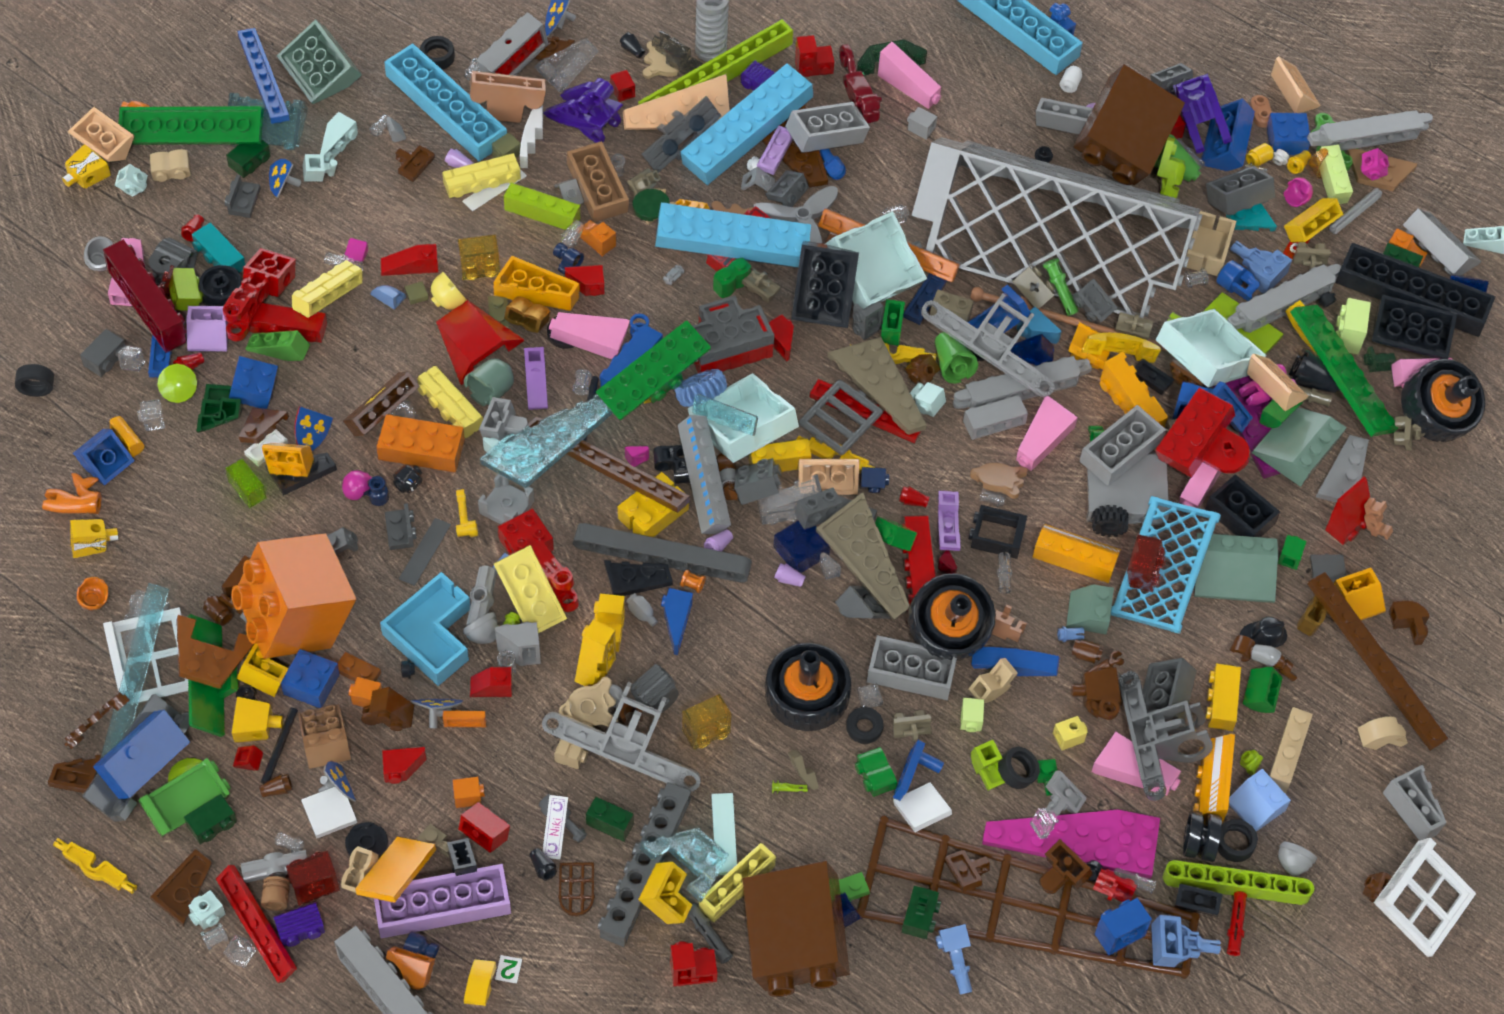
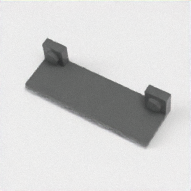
(99, 792)

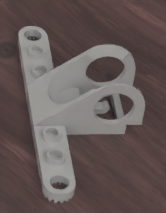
(991, 343)
(624, 743)

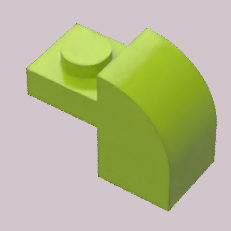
(985, 762)

